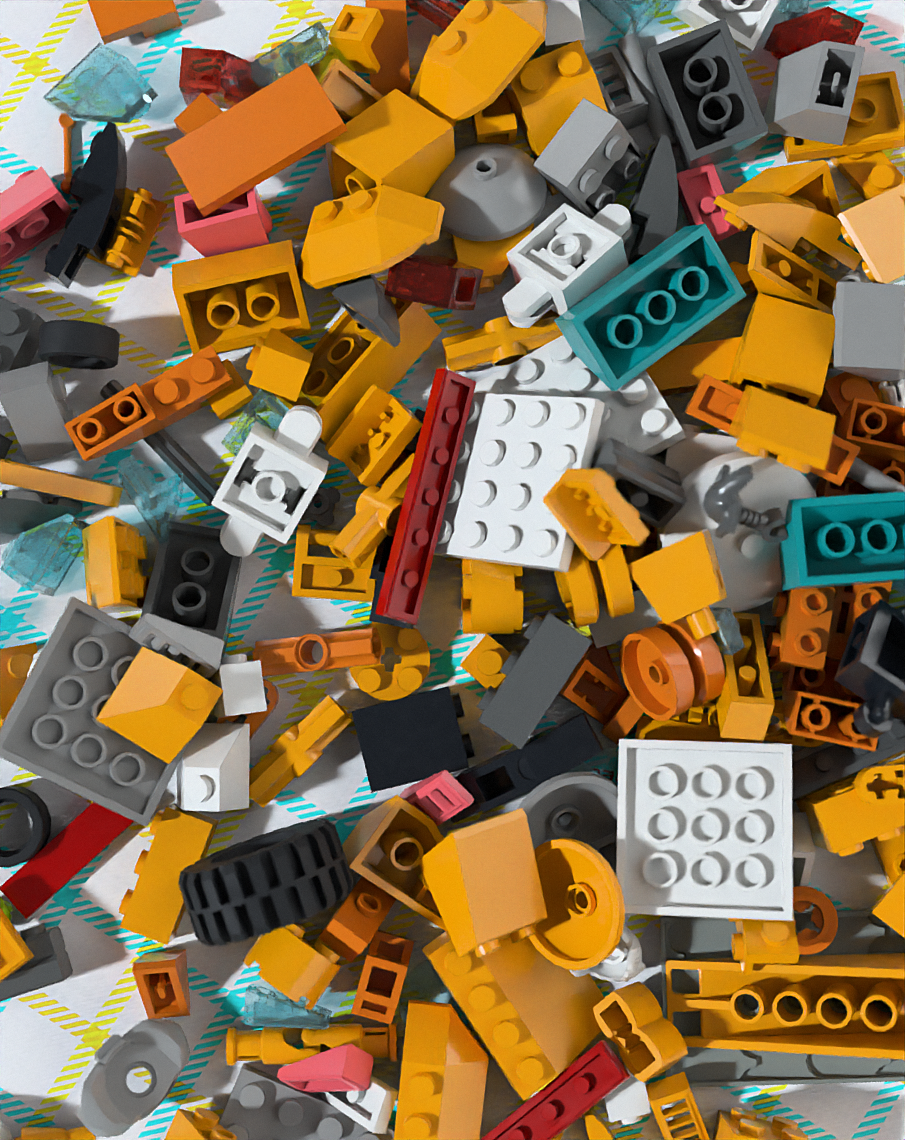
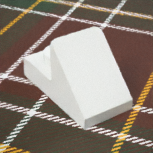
(368, 1107)

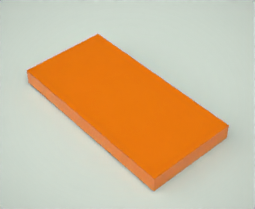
(255, 139)

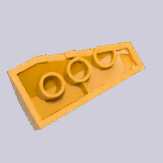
(387, 849)

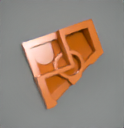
(127, 17)

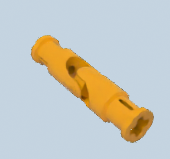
(274, 1043)

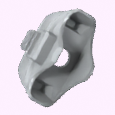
(106, 1101)

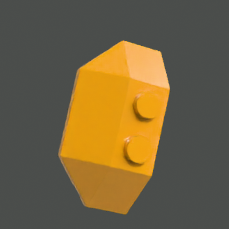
(480, 55)
(366, 234)
(440, 1076)

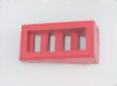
(438, 796)
(330, 1071)

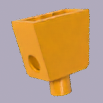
(683, 582)

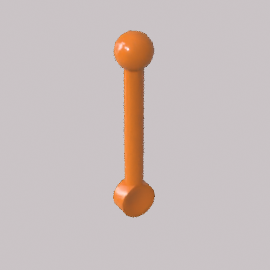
(67, 124)

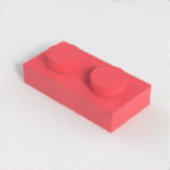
(697, 193)

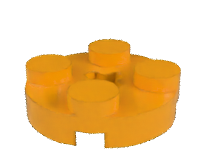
(406, 675)

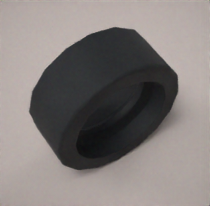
(78, 344)
(41, 824)

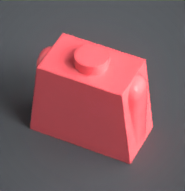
(230, 228)

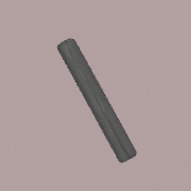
(174, 455)

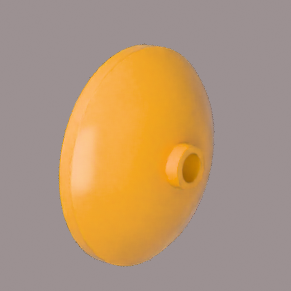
(580, 903)

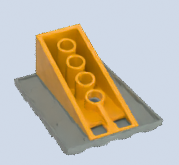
(786, 1023)

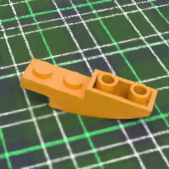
(789, 224)

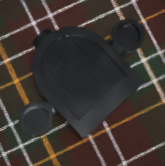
(876, 668)

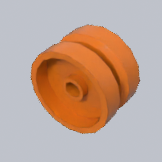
(670, 669)

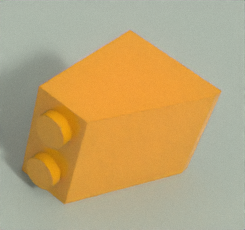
(392, 146)
(784, 350)
(486, 883)

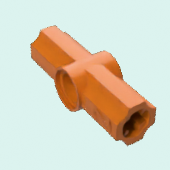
(340, 650)

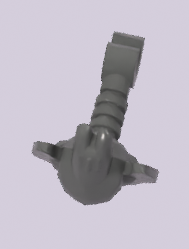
(725, 507)

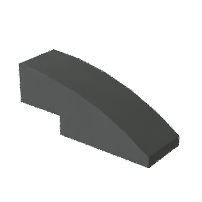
(655, 200)
(370, 307)

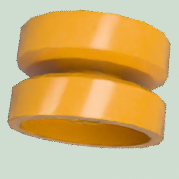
(590, 578)

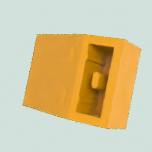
(879, 235)
(114, 565)

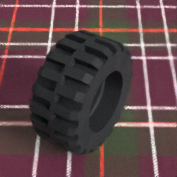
(266, 882)

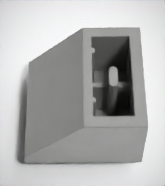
(815, 92)
(590, 158)
(870, 330)

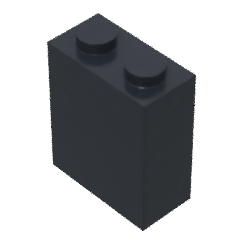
(412, 738)

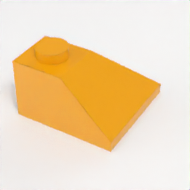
(804, 182)
(159, 704)

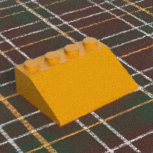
(521, 1007)

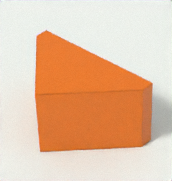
(163, 983)

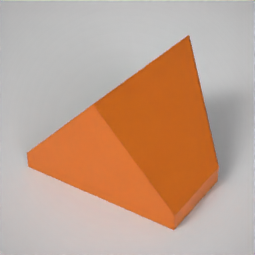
(595, 685)

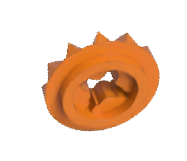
(823, 917)

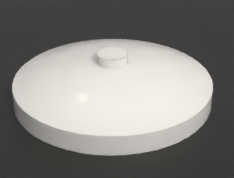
(745, 559)

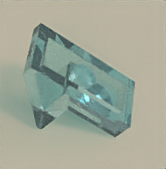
(304, 47)
(264, 409)
(154, 501)

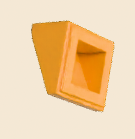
(233, 396)

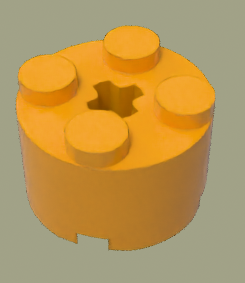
(491, 598)
(294, 963)

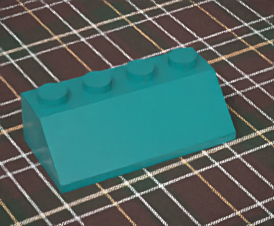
(651, 306)
(843, 541)

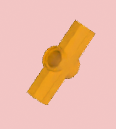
(498, 343)
(374, 519)
(297, 750)

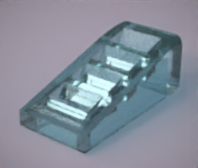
(275, 1009)

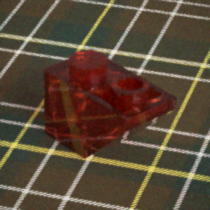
(811, 29)
(218, 75)
(435, 282)

